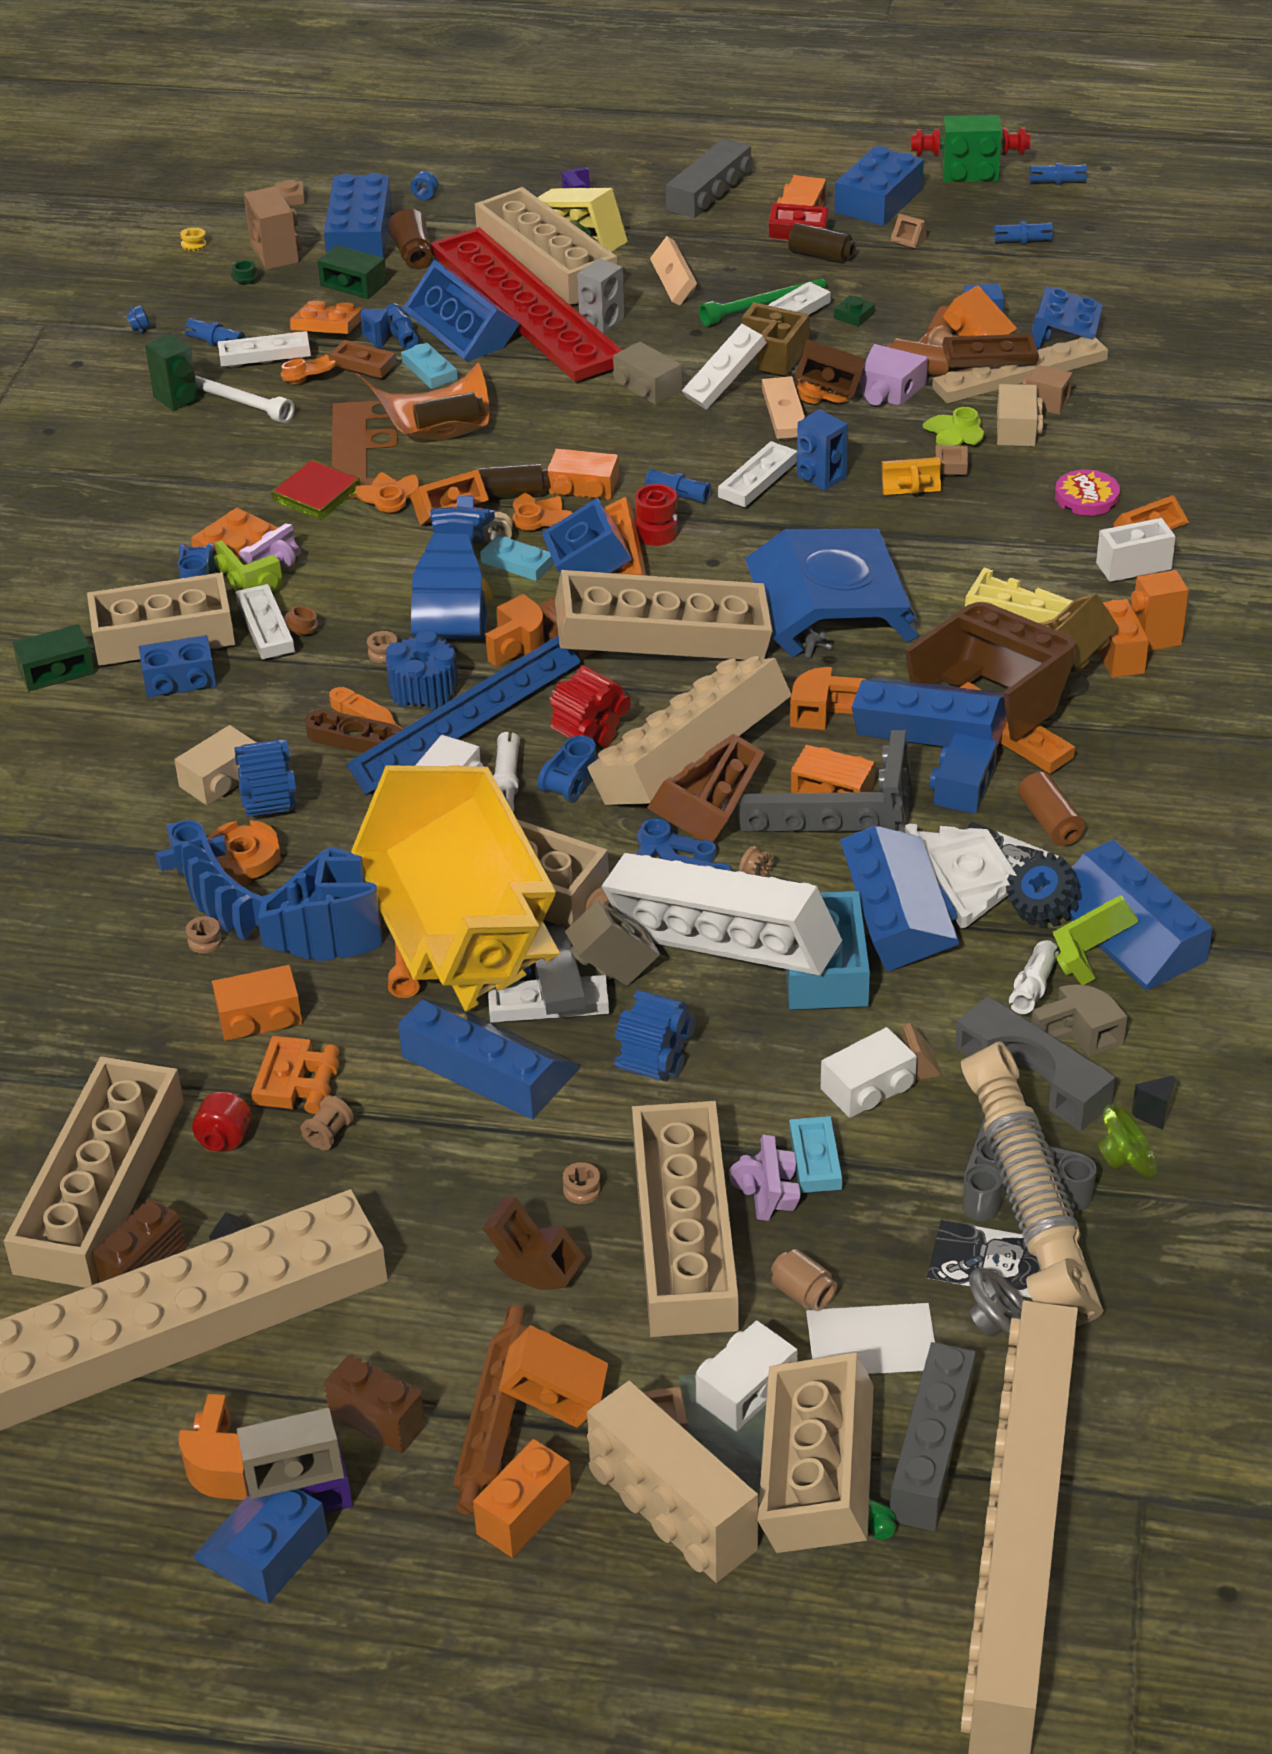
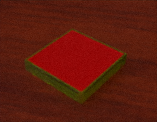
(315, 489)

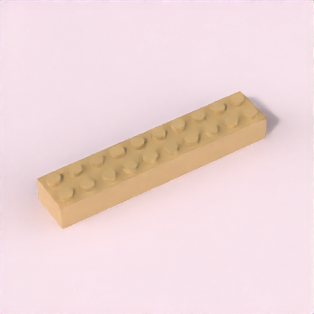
(185, 1305)
(1019, 1533)

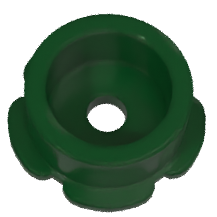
(244, 272)

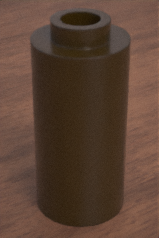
(821, 243)
(452, 408)
(514, 480)

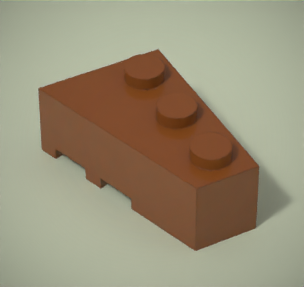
(709, 789)

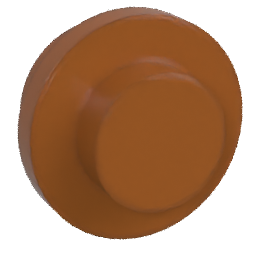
(301, 620)

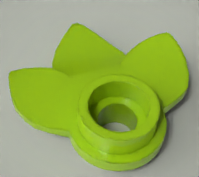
(956, 428)

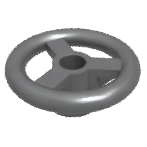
(995, 1302)

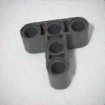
(985, 1188)

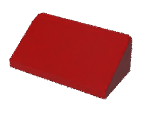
(786, 215)

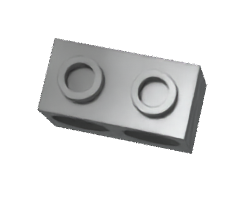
(601, 294)

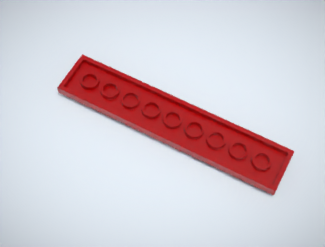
(542, 314)

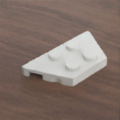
(967, 868)

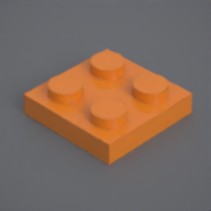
(329, 319)
(235, 529)

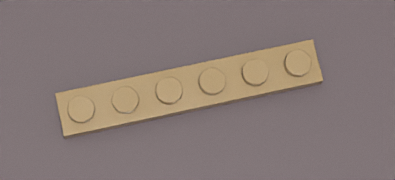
(984, 379)

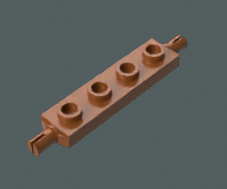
(489, 1418)

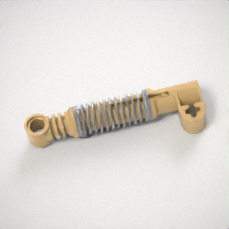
(1051, 1232)

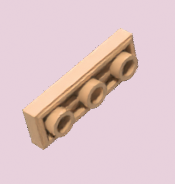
(673, 271)
(783, 406)

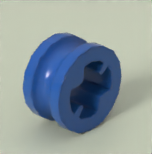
(418, 190)

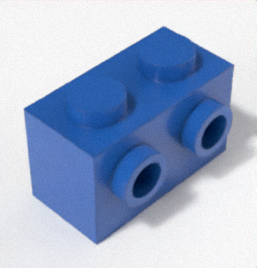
(822, 449)

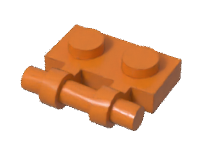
(283, 1074)

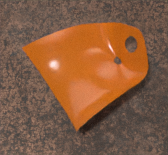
(401, 410)

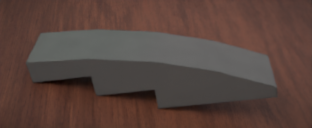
(559, 977)

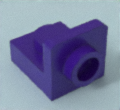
(576, 178)

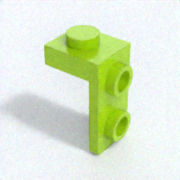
(250, 575)
(1088, 932)

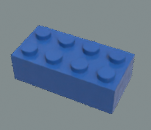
(359, 213)

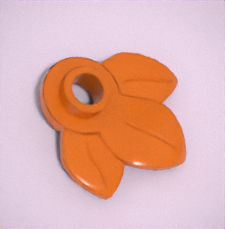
(297, 368)
(813, 393)
(388, 493)
(533, 514)

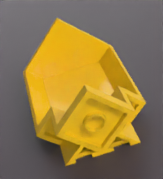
(455, 878)

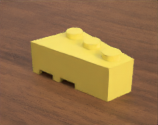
(593, 209)
(1034, 606)

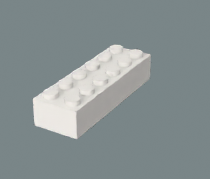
(725, 912)

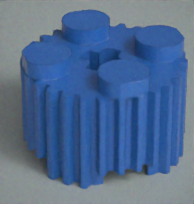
(421, 670)
(265, 778)
(654, 1036)

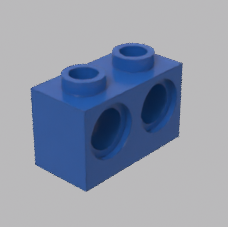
(177, 666)

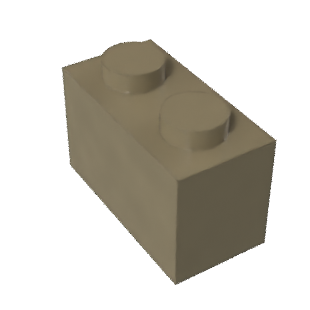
(647, 372)
(611, 943)
(290, 1453)

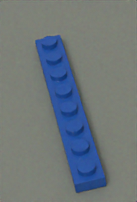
(464, 712)

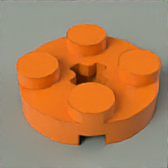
(259, 850)

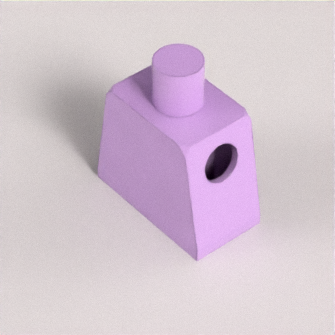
(892, 375)

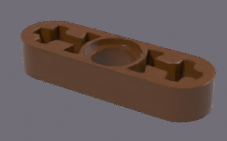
(331, 728)

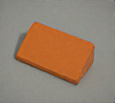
(1166, 508)

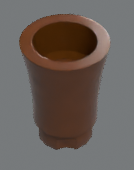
(410, 235)

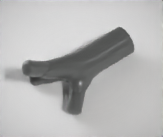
(814, 639)

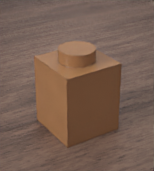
(1052, 386)

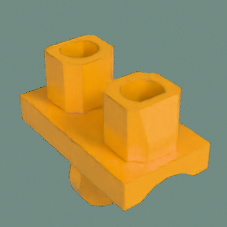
(911, 476)

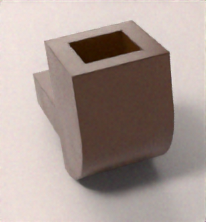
(528, 1254)

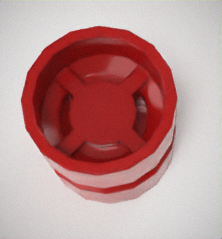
(656, 514)

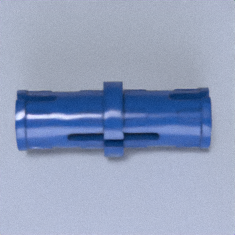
(1058, 173)
(1023, 232)
(401, 326)
(211, 332)
(683, 486)

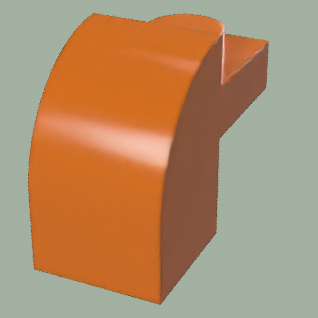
(518, 630)
(819, 693)
(213, 1454)

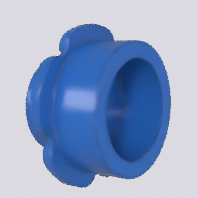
(138, 319)

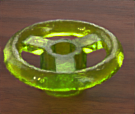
(1126, 1143)

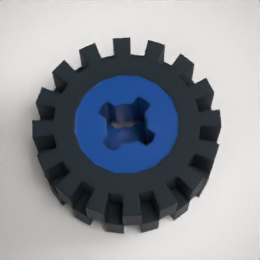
(1053, 899)

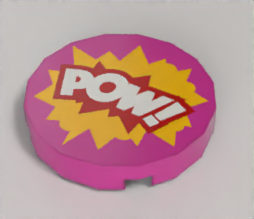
(1087, 492)

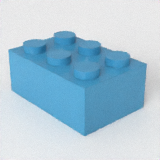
(847, 973)

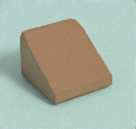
(926, 1061)

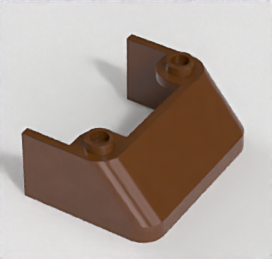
(1003, 648)

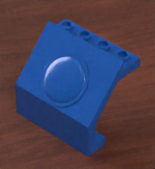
(827, 577)

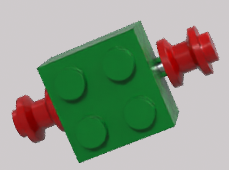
(970, 147)

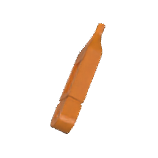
(354, 704)

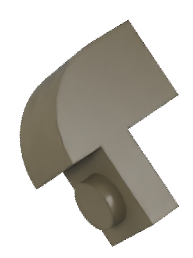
(1086, 1015)

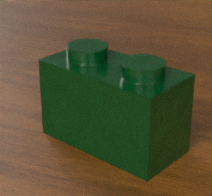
(352, 272)
(172, 372)
(53, 657)

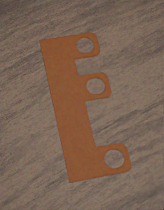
(352, 439)

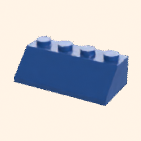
(459, 314)
(927, 711)
(898, 895)
(1168, 932)
(483, 1057)

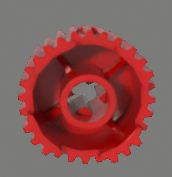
(588, 706)

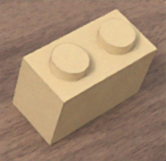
(1018, 415)
(210, 766)

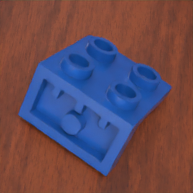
(1066, 313)

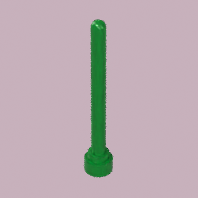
(712, 312)

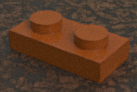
(363, 359)

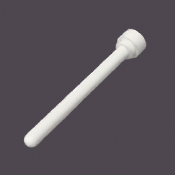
(278, 408)

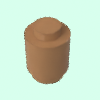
(803, 1280)

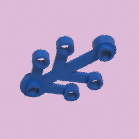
(659, 837)

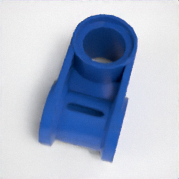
(196, 560)
(568, 769)

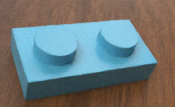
(429, 365)
(517, 557)
(815, 1154)

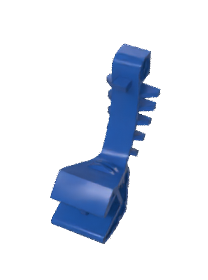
(448, 577)
(314, 915)

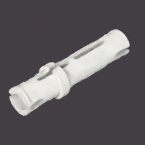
(506, 766)
(1031, 982)

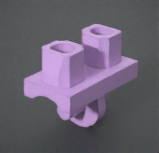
(276, 542)
(762, 1177)

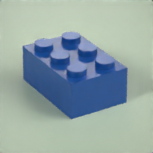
(879, 185)

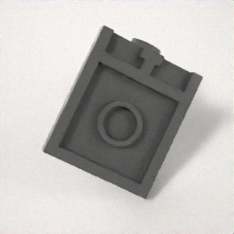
(838, 810)

